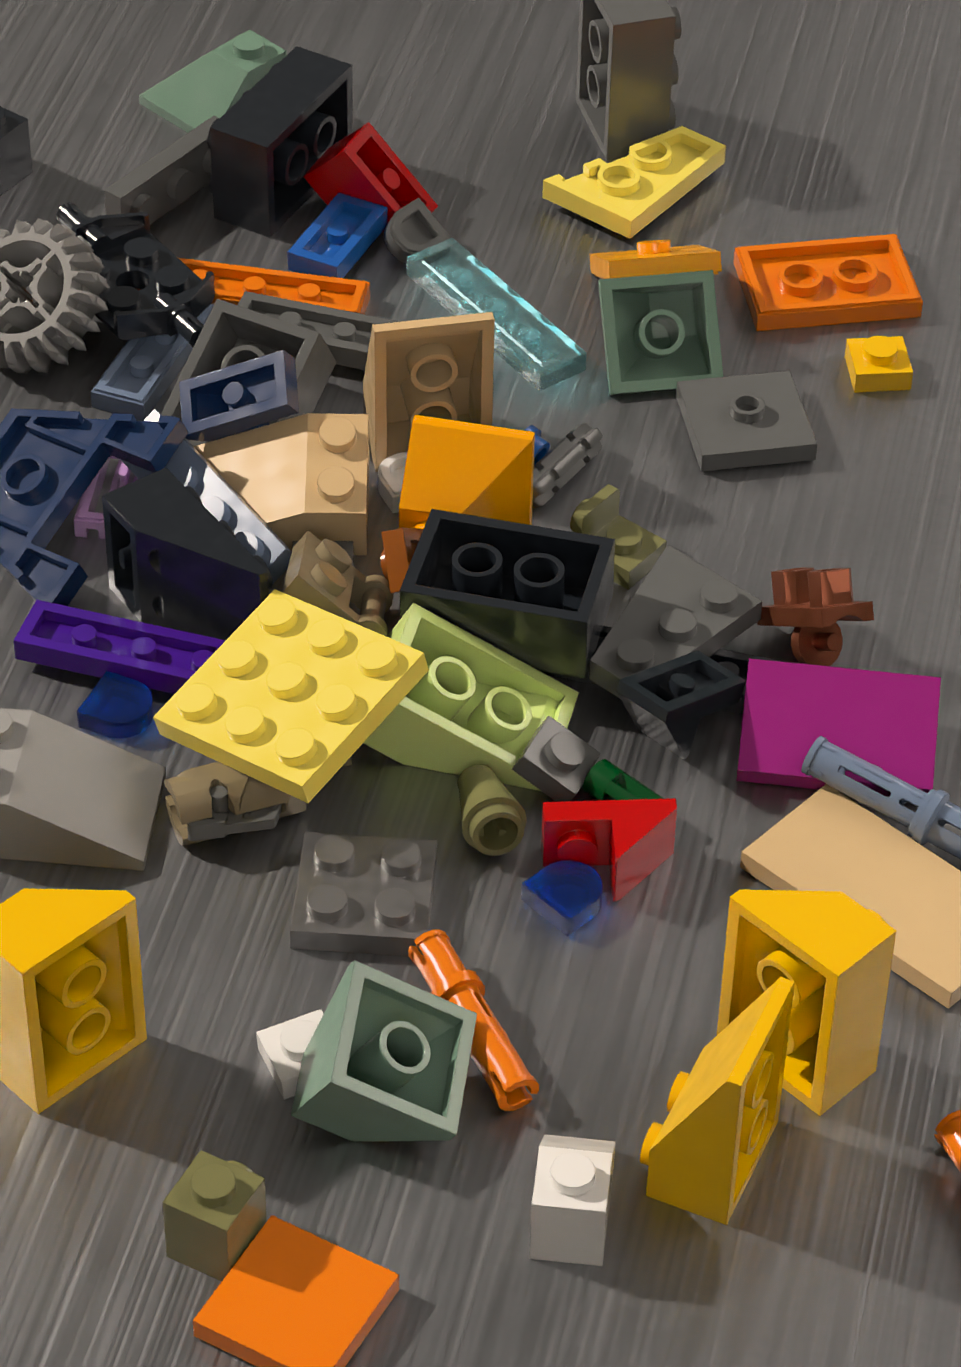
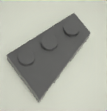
(671, 615)

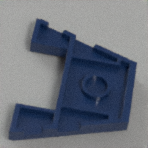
(46, 469)

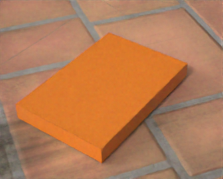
(827, 282)

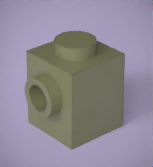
(213, 1214)

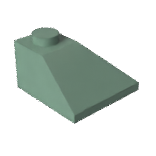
(213, 81)
(659, 331)
(385, 1062)

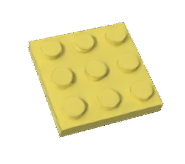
(291, 695)

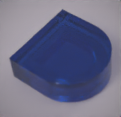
(117, 707)
(564, 894)

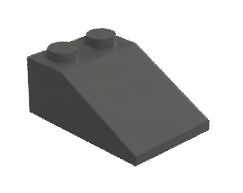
(240, 334)

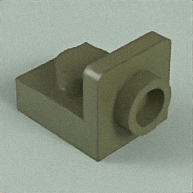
(634, 546)

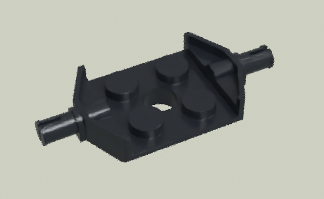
(136, 259)

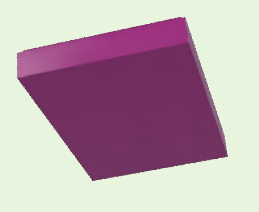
(867, 712)

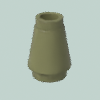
(489, 812)

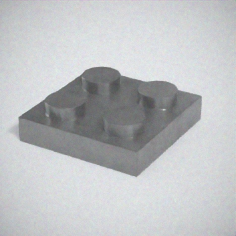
(363, 893)

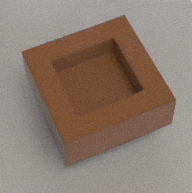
(397, 554)

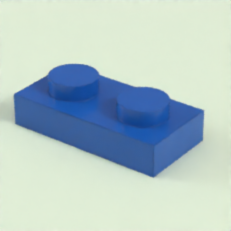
(338, 237)

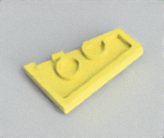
(641, 185)

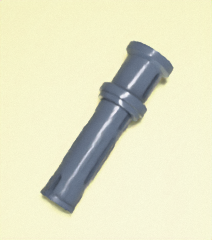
(925, 825)

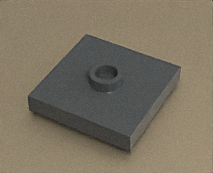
(746, 420)

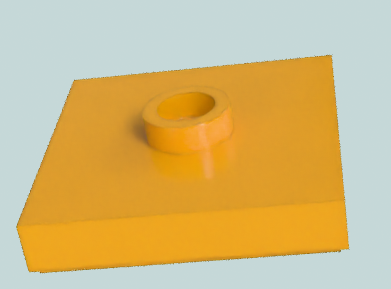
(655, 258)

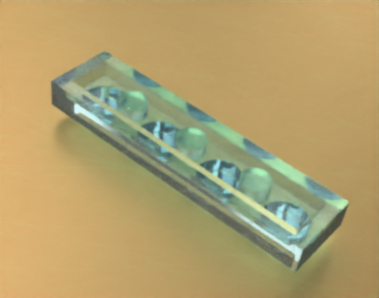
(520, 331)

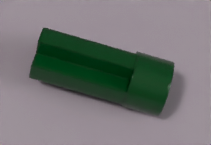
(609, 782)

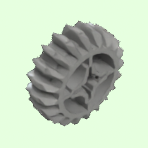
(64, 283)

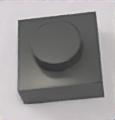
(556, 761)

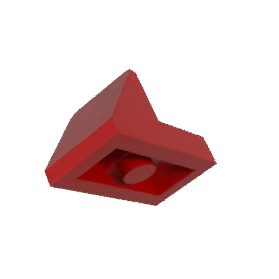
(624, 834)

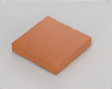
(295, 1301)

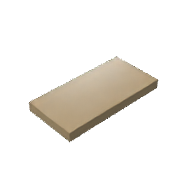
(846, 848)

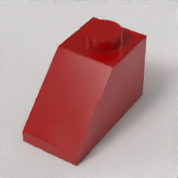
(368, 170)

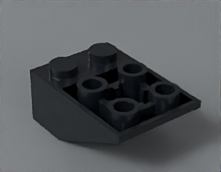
(177, 560)

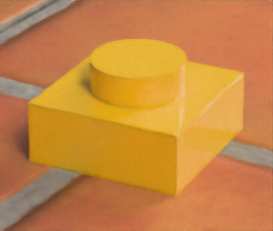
(878, 364)

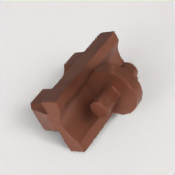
(812, 605)

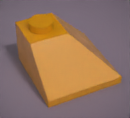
(467, 471)

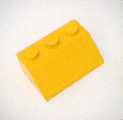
(841, 983)
(67, 989)

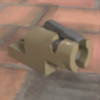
(222, 801)

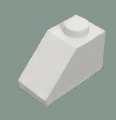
(571, 1200)

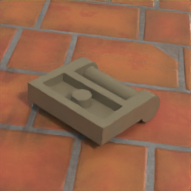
(325, 578)

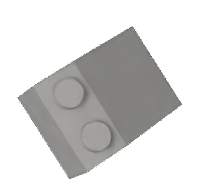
(73, 796)

